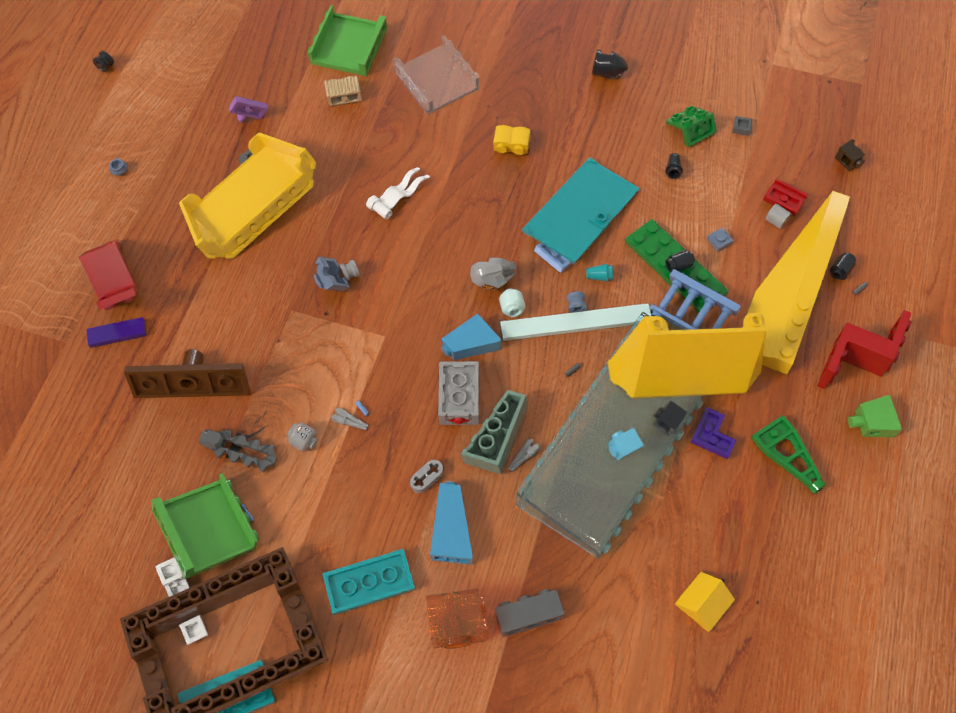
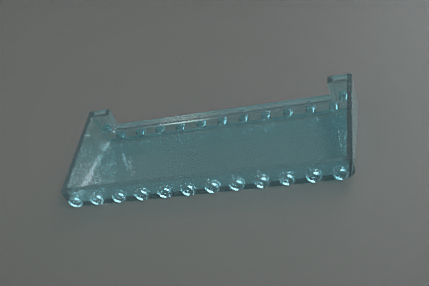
(578, 481)

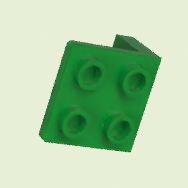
(694, 123)

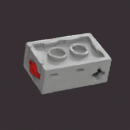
(458, 393)

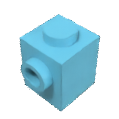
(624, 444)

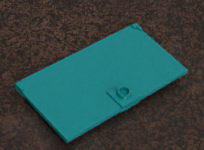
(581, 210)

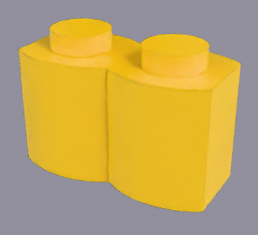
(511, 139)

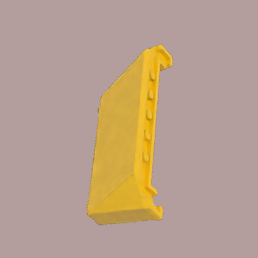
(249, 197)
(689, 362)

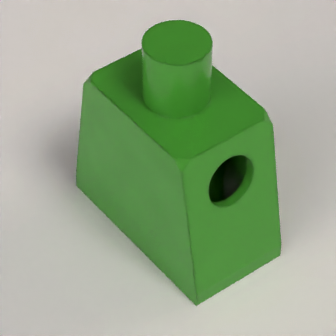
(876, 418)

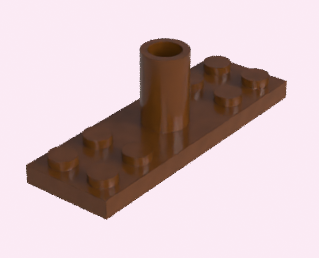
(188, 379)

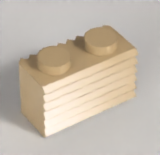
(343, 90)

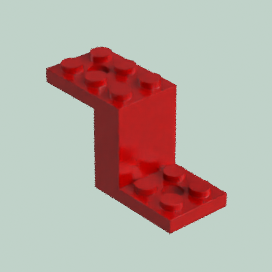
(109, 275)
(865, 349)

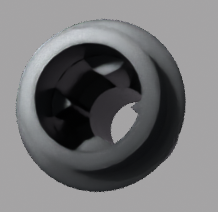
(674, 166)

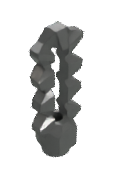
(217, 440)

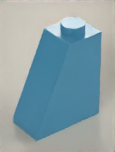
(471, 339)

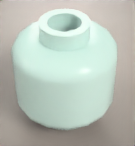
(512, 302)

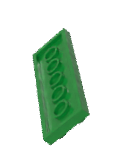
(656, 246)

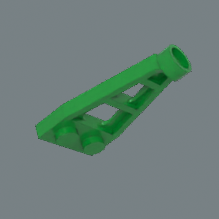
(777, 432)

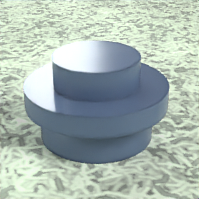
(117, 167)

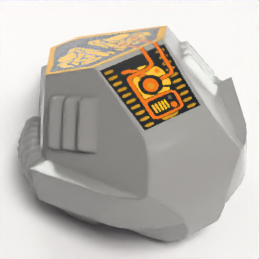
(492, 273)

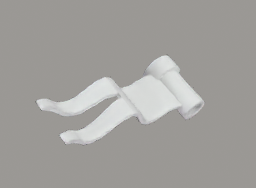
(393, 194)

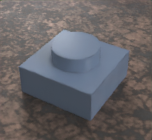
(719, 239)

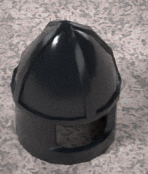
(609, 65)

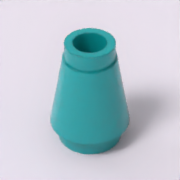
(601, 272)

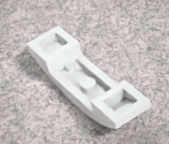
(174, 583)

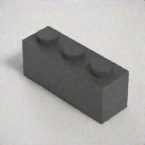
(529, 612)

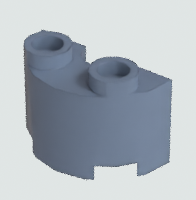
(328, 275)

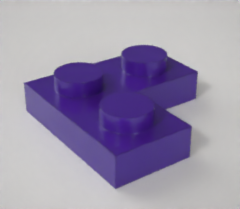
(709, 438)

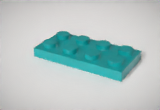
(368, 582)
(248, 705)

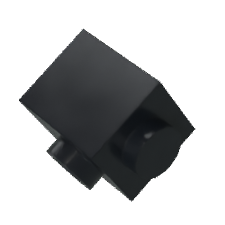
(669, 418)

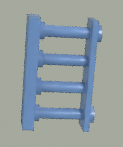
(694, 289)

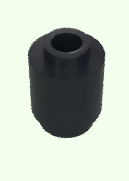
(680, 261)
(843, 266)

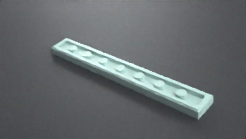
(572, 322)

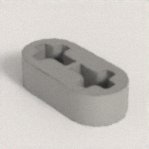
(429, 479)

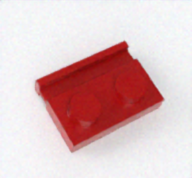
(785, 196)

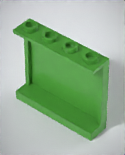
(347, 42)
(205, 527)

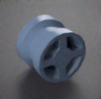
(576, 302)

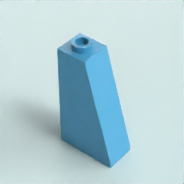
(450, 530)

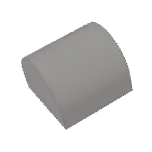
(778, 216)

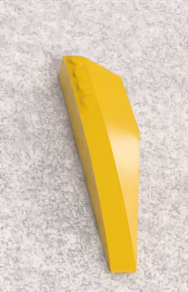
(794, 282)

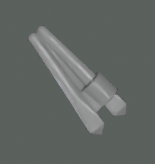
(347, 419)
(525, 453)

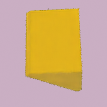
(705, 600)

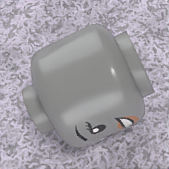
(302, 436)

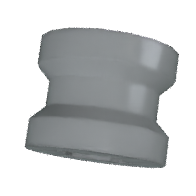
(349, 270)

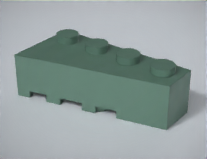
(496, 437)

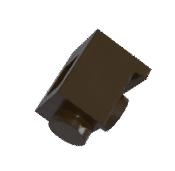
(850, 156)

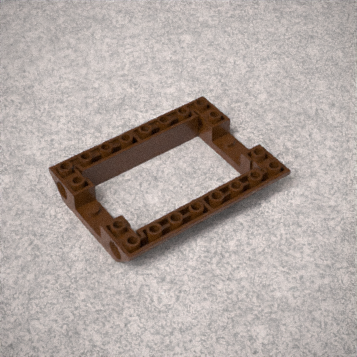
(208, 596)

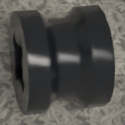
(103, 61)

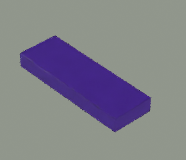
(116, 332)

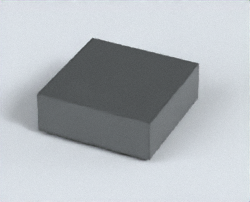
(742, 126)

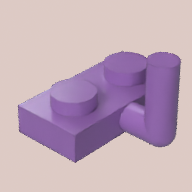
(247, 108)

